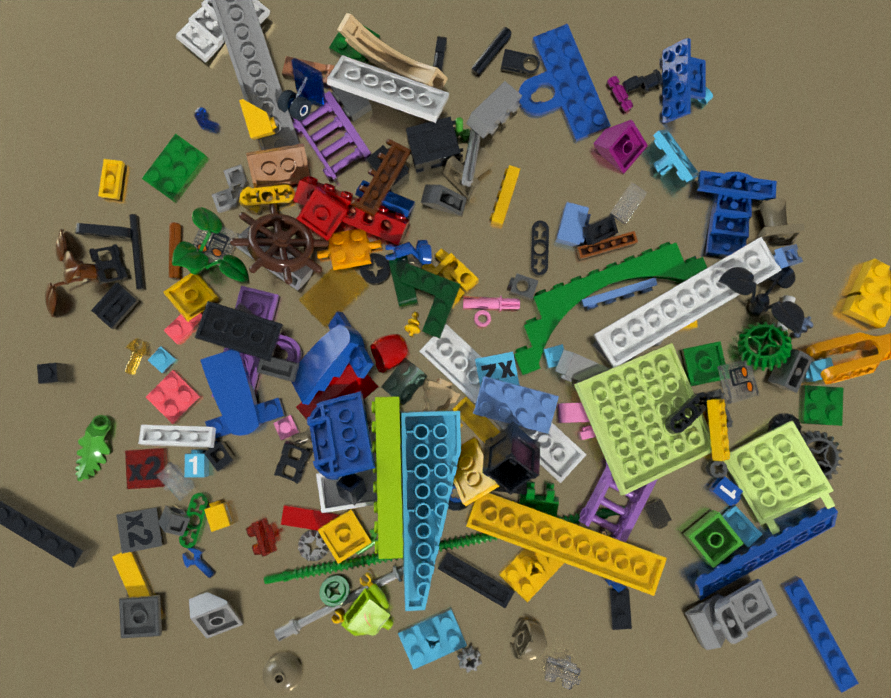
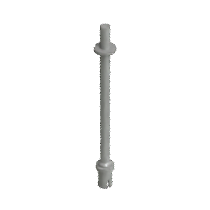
(295, 626)

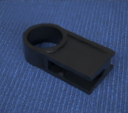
(514, 61)

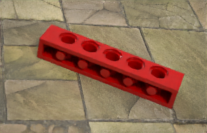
(359, 219)

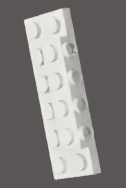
(388, 88)

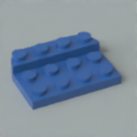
(341, 437)

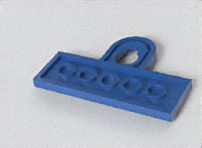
(570, 83)

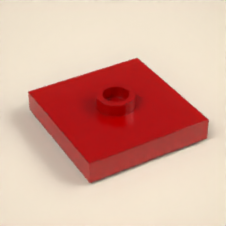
(322, 213)

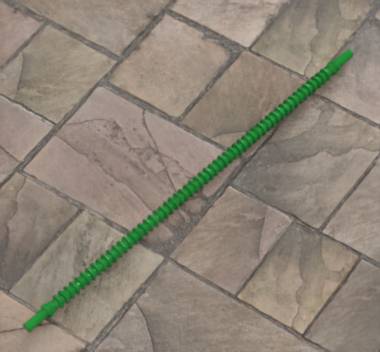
(467, 540)

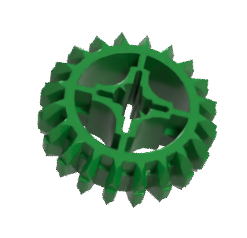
(772, 353)

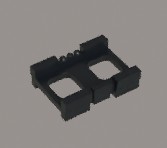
(114, 263)
(297, 464)

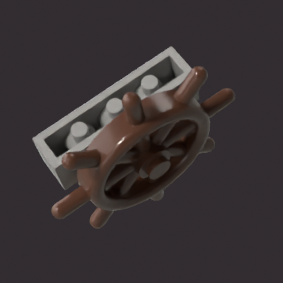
(277, 249)

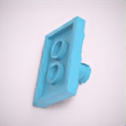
(674, 157)
(432, 638)

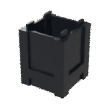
(433, 144)
(511, 458)

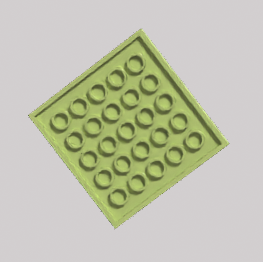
(630, 414)

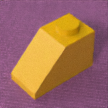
(257, 121)

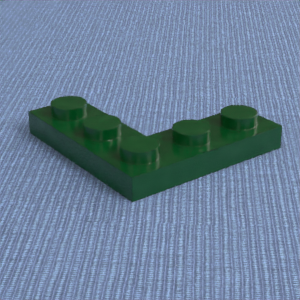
(444, 291)

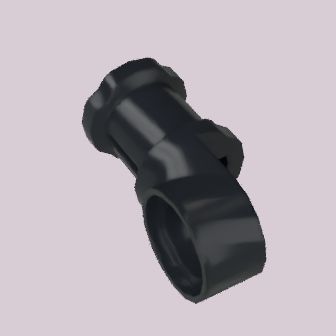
(644, 82)

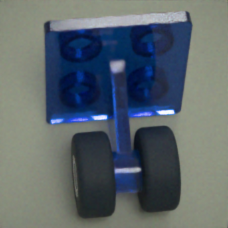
(309, 86)

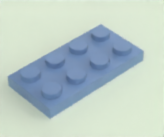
(515, 403)

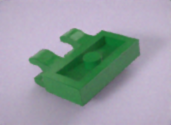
(546, 504)

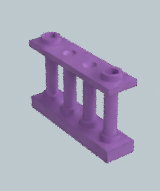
(350, 136)
(628, 514)

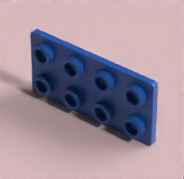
(682, 80)

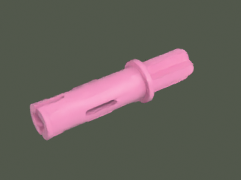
(491, 303)

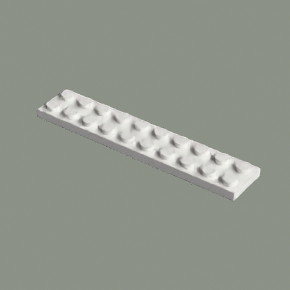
(682, 304)
(457, 363)

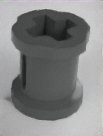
(710, 470)

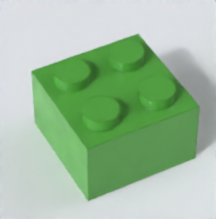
(713, 538)

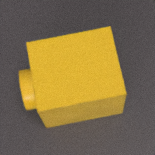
(218, 515)

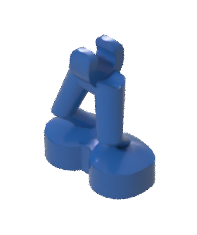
(422, 251)

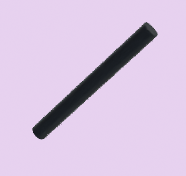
(136, 252)

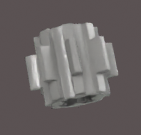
(465, 663)

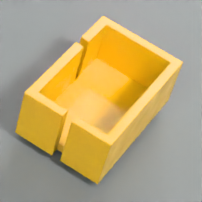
(874, 302)

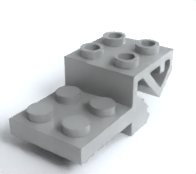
(731, 615)

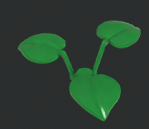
(195, 261)

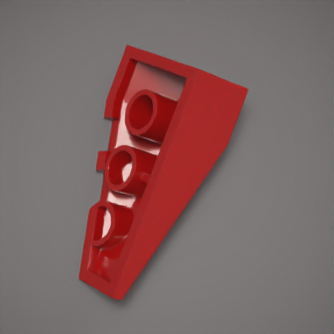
(340, 386)

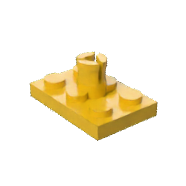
(469, 479)
(529, 572)

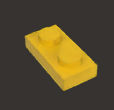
(111, 179)

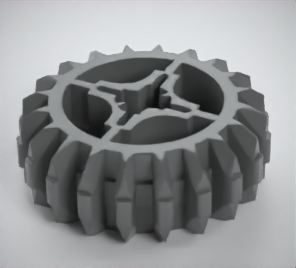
(826, 445)

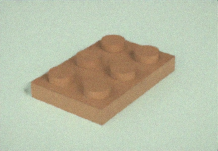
(278, 166)

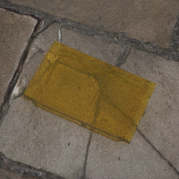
(333, 293)

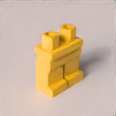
(454, 270)

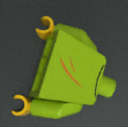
(367, 613)

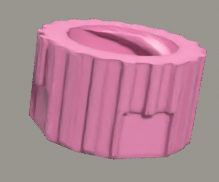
(483, 312)

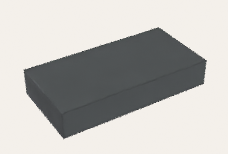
(279, 368)

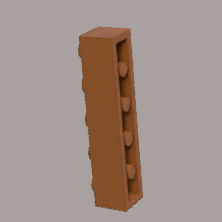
(607, 245)

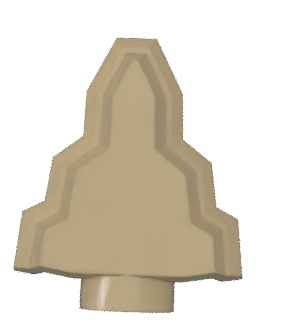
(438, 395)

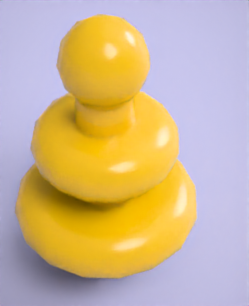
(413, 323)

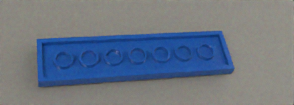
(765, 553)

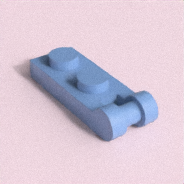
(787, 256)

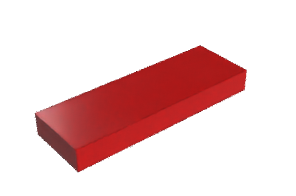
(306, 517)

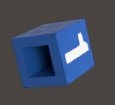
(726, 491)

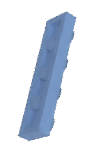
(626, 292)

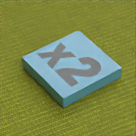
(498, 367)

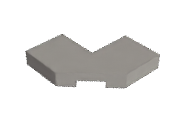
(229, 198)

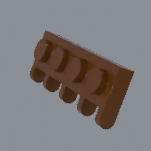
(382, 178)

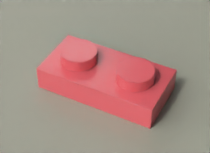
(180, 328)

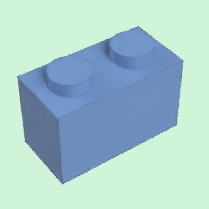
(571, 225)

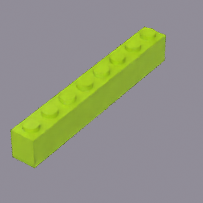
(389, 477)

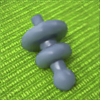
(806, 324)

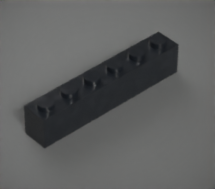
(42, 533)

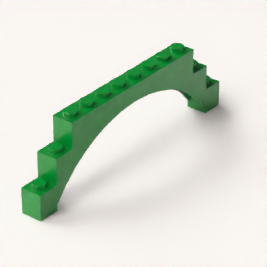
(555, 304)

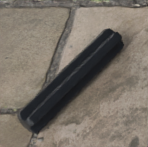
(491, 50)

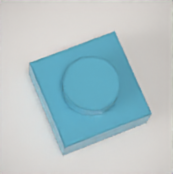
(162, 359)

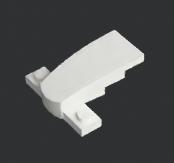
(203, 30)

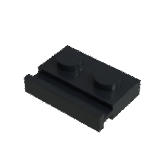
(115, 305)

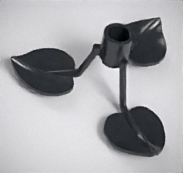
(788, 313)

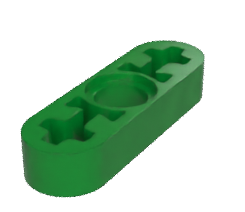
(193, 505)

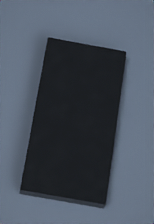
(239, 331)

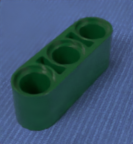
(405, 293)

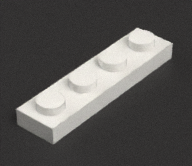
(177, 436)

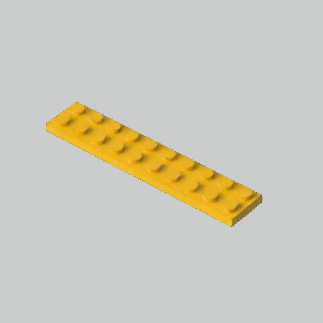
(567, 542)

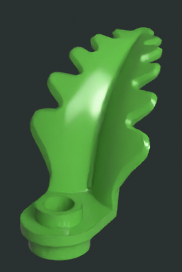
(93, 447)

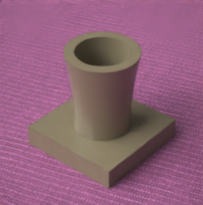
(454, 171)
(776, 228)

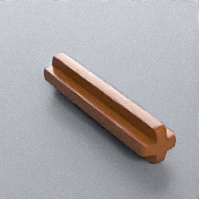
(174, 240)

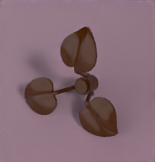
(71, 268)

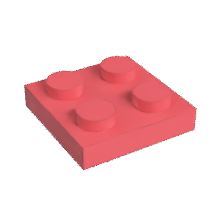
(173, 396)

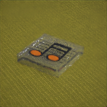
(217, 244)
(738, 381)

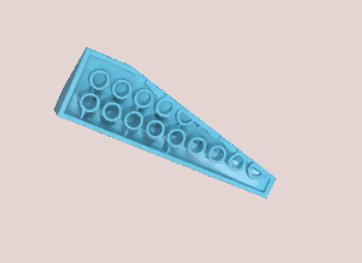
(428, 470)

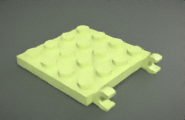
(778, 474)

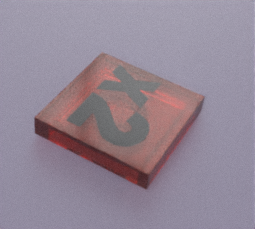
(143, 467)

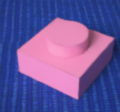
(286, 427)
(586, 433)

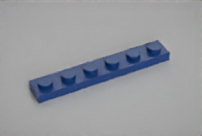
(820, 634)

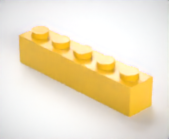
(505, 195)
(718, 429)

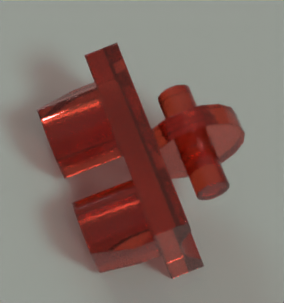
(265, 537)

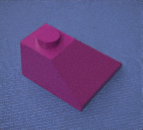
(621, 145)

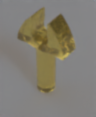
(135, 354)

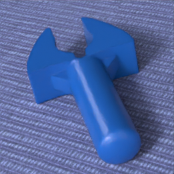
(197, 561)

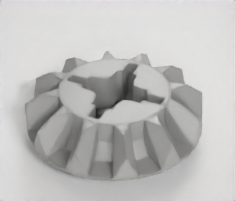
(304, 549)

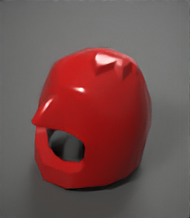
(390, 349)

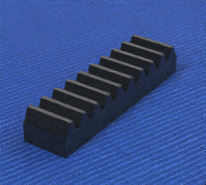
(476, 579)

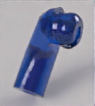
(200, 116)

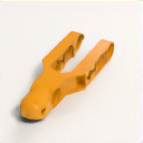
(848, 344)

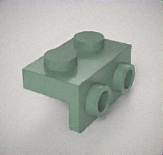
(404, 381)

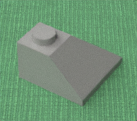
(213, 614)

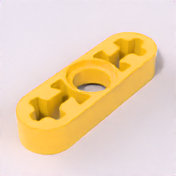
(271, 189)

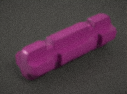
(620, 93)

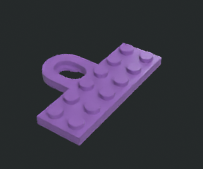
(264, 306)

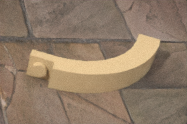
(386, 57)

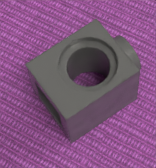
(531, 287)
(174, 520)

